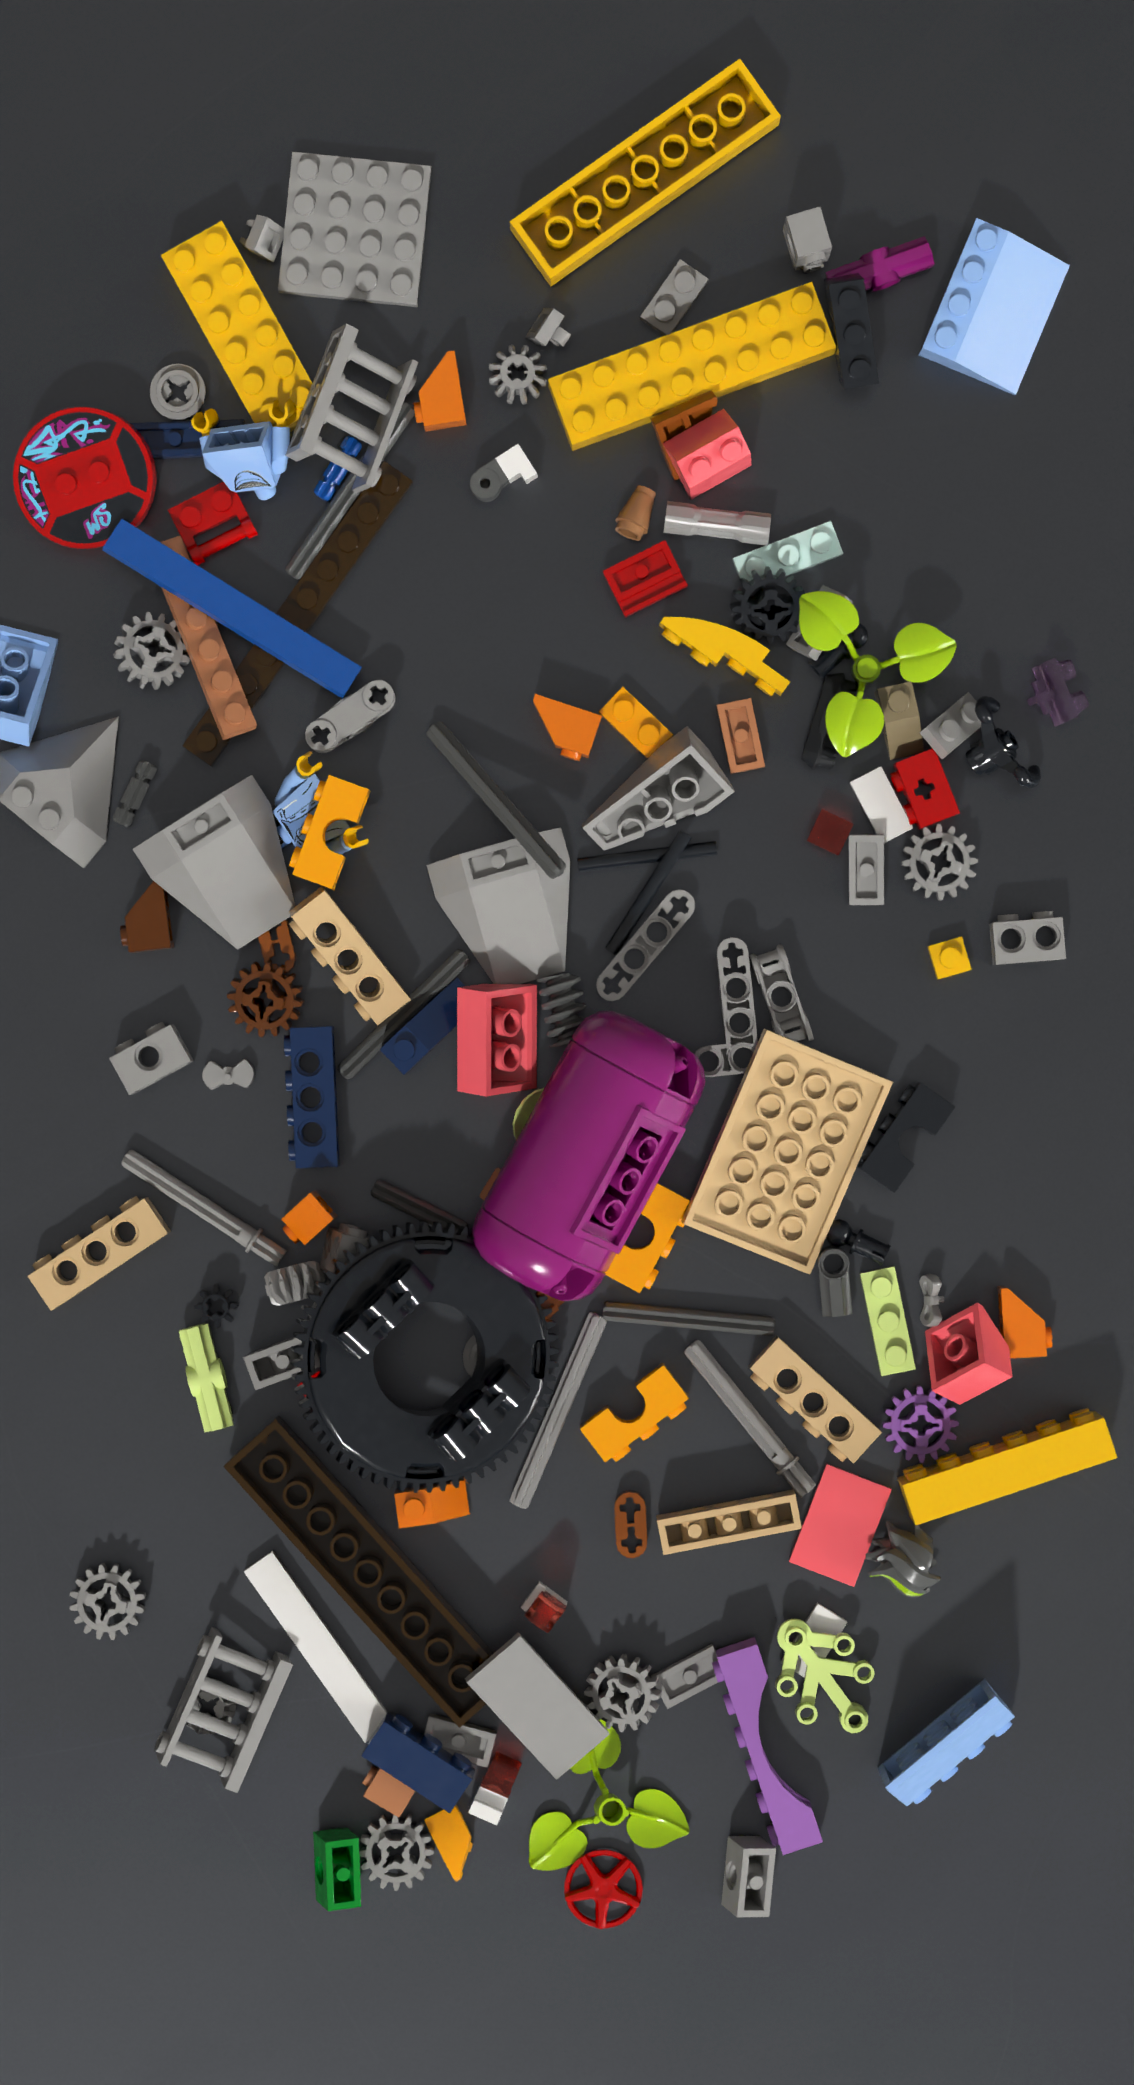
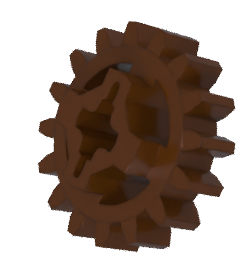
(280, 999)

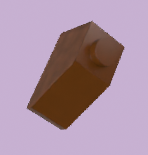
(148, 922)

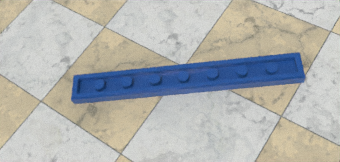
(231, 608)

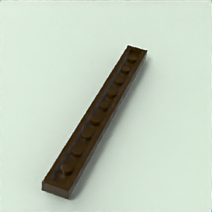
(310, 596)

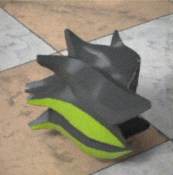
(905, 1560)

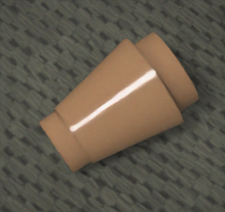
(636, 514)

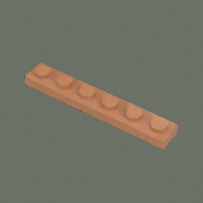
(211, 661)

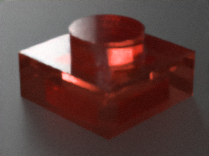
(830, 832)

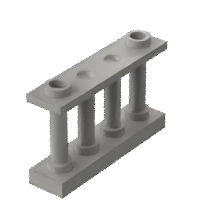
(319, 409)
(244, 1736)

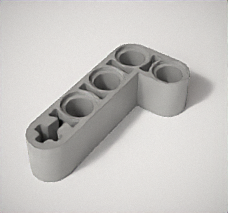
(729, 1007)

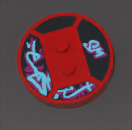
(83, 476)

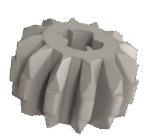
(518, 362)
(293, 1282)

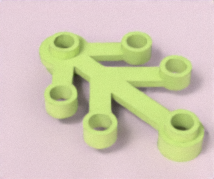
(820, 1671)

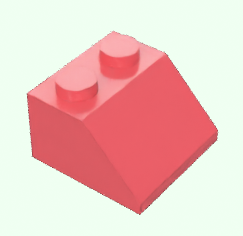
(708, 453)
(967, 1355)

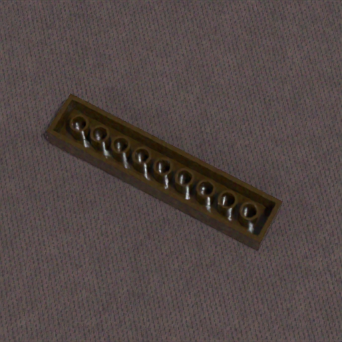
(362, 1566)

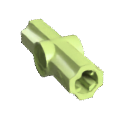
(206, 1377)

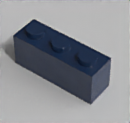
(419, 1761)

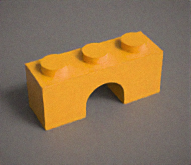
(337, 801)
(636, 1265)
(613, 1435)

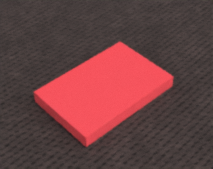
(840, 1524)

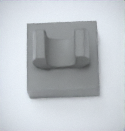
(263, 238)
(547, 329)

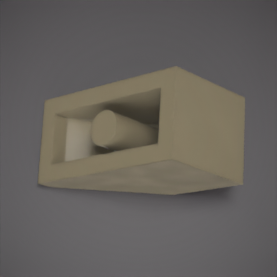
(901, 720)

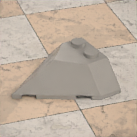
(64, 787)

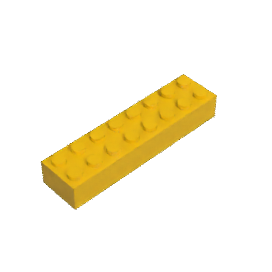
(645, 172)
(675, 368)

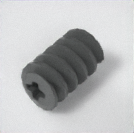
(563, 1006)

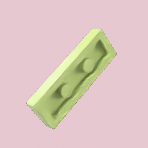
(887, 1321)

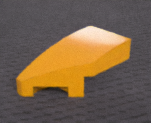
(451, 1839)

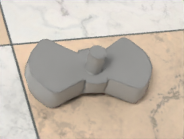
(216, 1075)
(930, 1287)

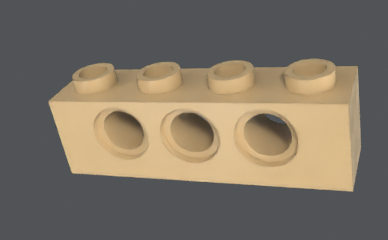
(321, 908)
(57, 1289)
(860, 1429)
(728, 1522)

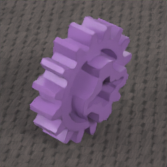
(919, 1407)

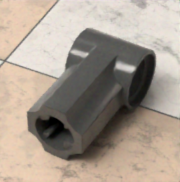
(834, 1285)

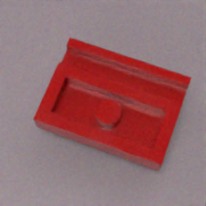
(645, 578)

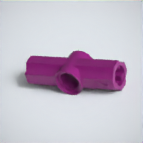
(887, 266)

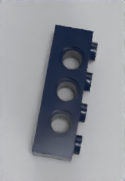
(326, 1150)

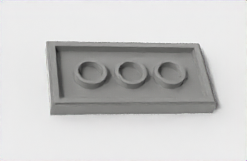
(537, 1706)

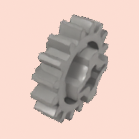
(138, 648)
(954, 867)
(92, 1597)
(618, 1678)
(407, 1862)

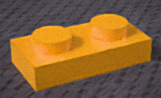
(635, 723)

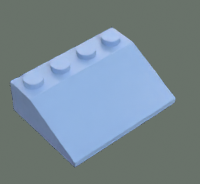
(994, 307)
(24, 677)
(945, 1744)

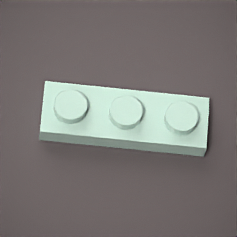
(792, 553)

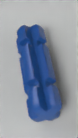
(335, 474)

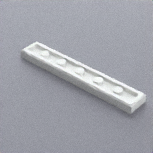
(317, 1644)

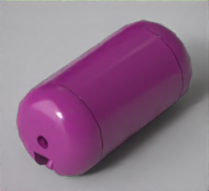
(589, 1156)

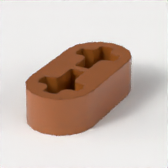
(286, 945)
(622, 1525)

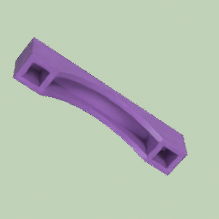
(790, 1813)

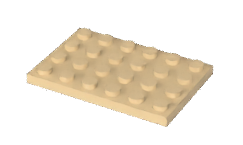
(786, 1151)

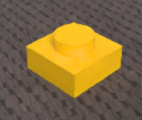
(949, 958)

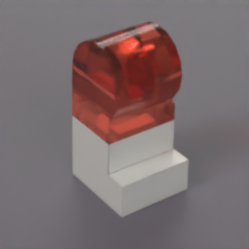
(544, 1607)
(495, 1788)

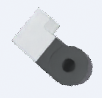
(500, 472)

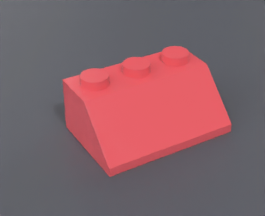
(496, 1038)

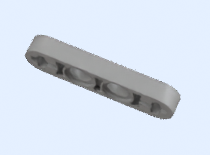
(645, 945)

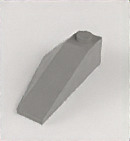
(668, 786)

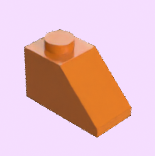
(441, 397)
(568, 726)
(308, 1218)
(1022, 1327)
(433, 1507)

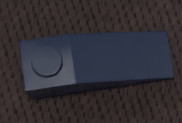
(424, 1030)

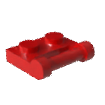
(207, 512)

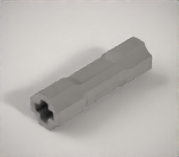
(741, 526)

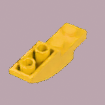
(713, 641)

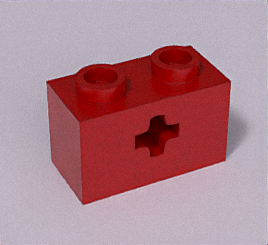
(928, 770)

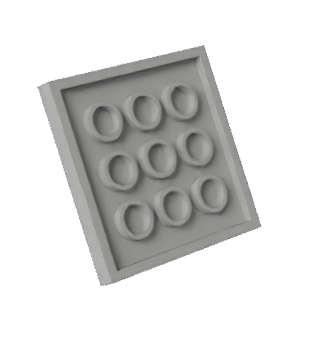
(354, 229)

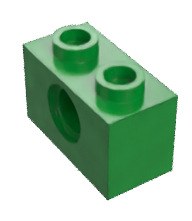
(337, 1869)

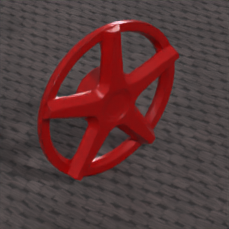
(603, 1889)

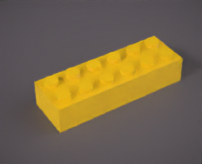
(239, 323)
(1006, 1466)

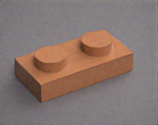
(740, 736)

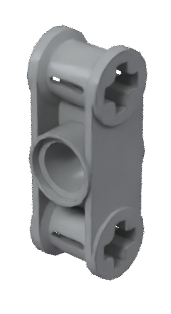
(350, 716)
(779, 976)

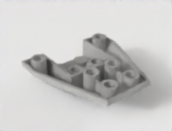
(225, 864)
(507, 908)

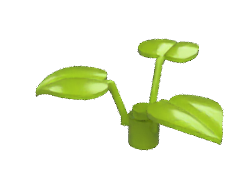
(920, 648)
(651, 1823)

